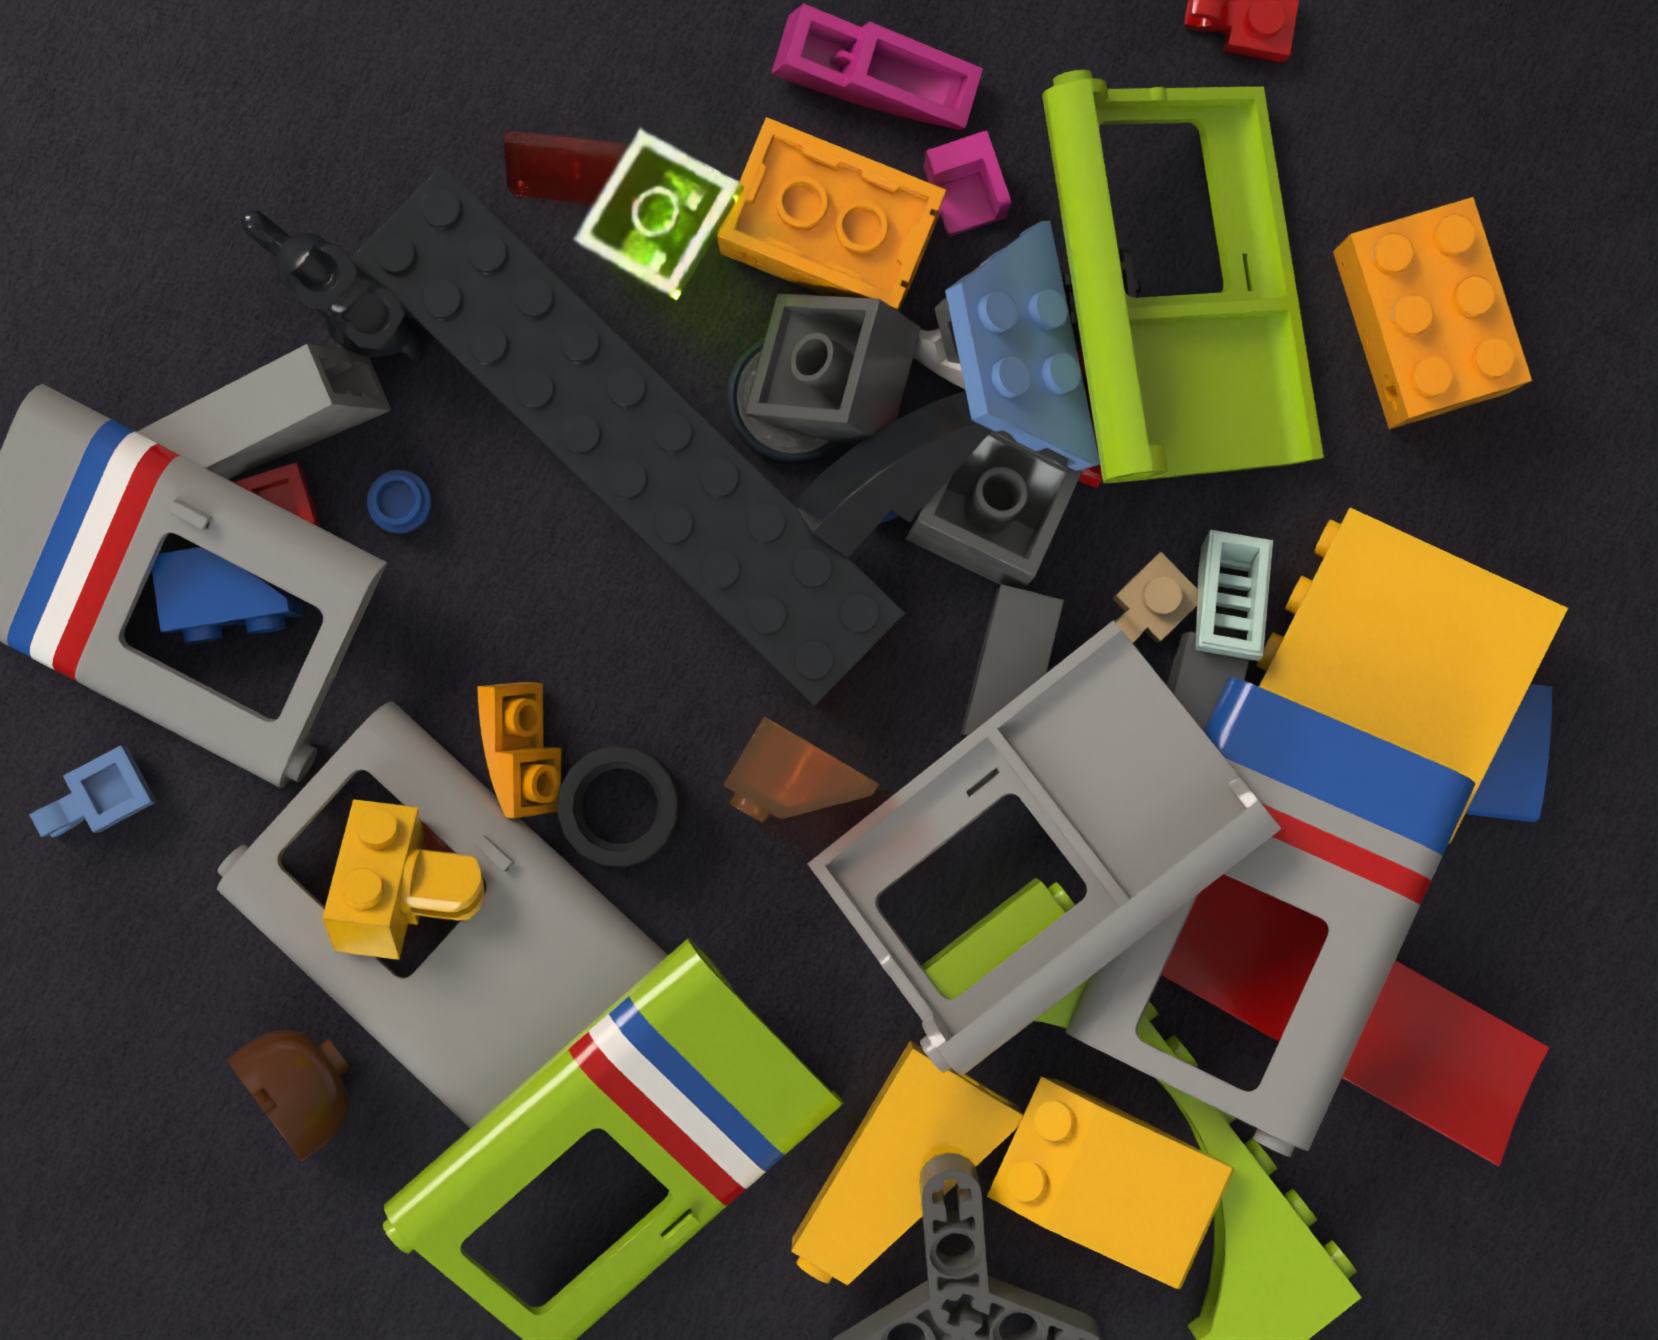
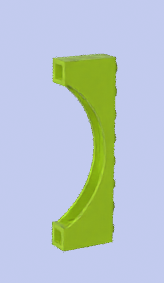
(1266, 1263)

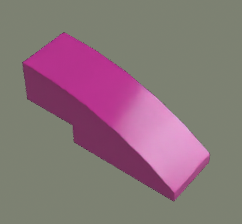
(876, 68)

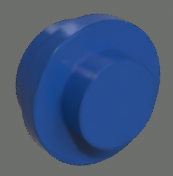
(399, 501)

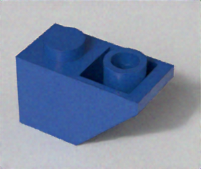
(204, 593)

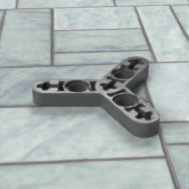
(968, 1275)

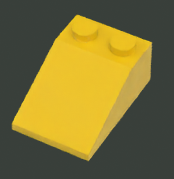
(1110, 1182)

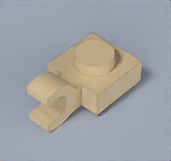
(1155, 600)

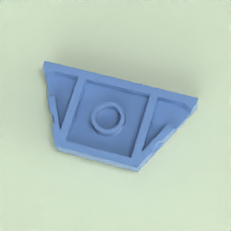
(1022, 349)

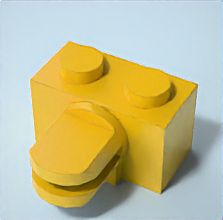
(392, 880)

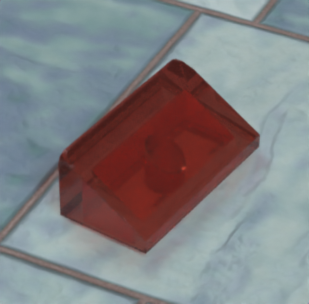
(559, 166)

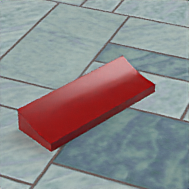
(1420, 1045)

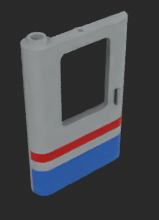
(1353, 849)

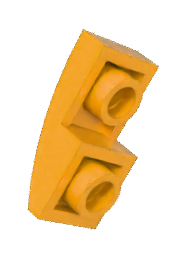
(519, 766)

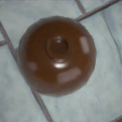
(296, 1086)

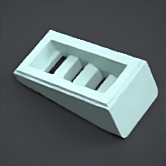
(1243, 554)

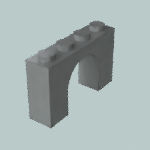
(1020, 647)

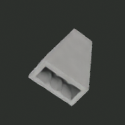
(274, 410)

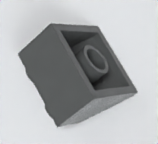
(833, 366)
(998, 510)

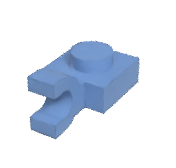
(101, 793)

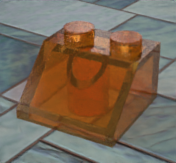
(791, 776)

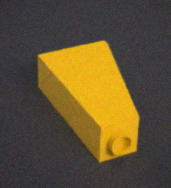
(876, 1181)

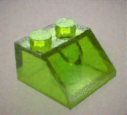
(658, 215)

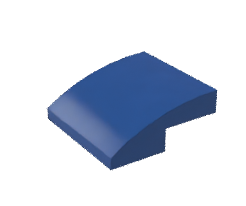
(1518, 771)

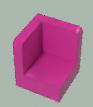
(971, 181)

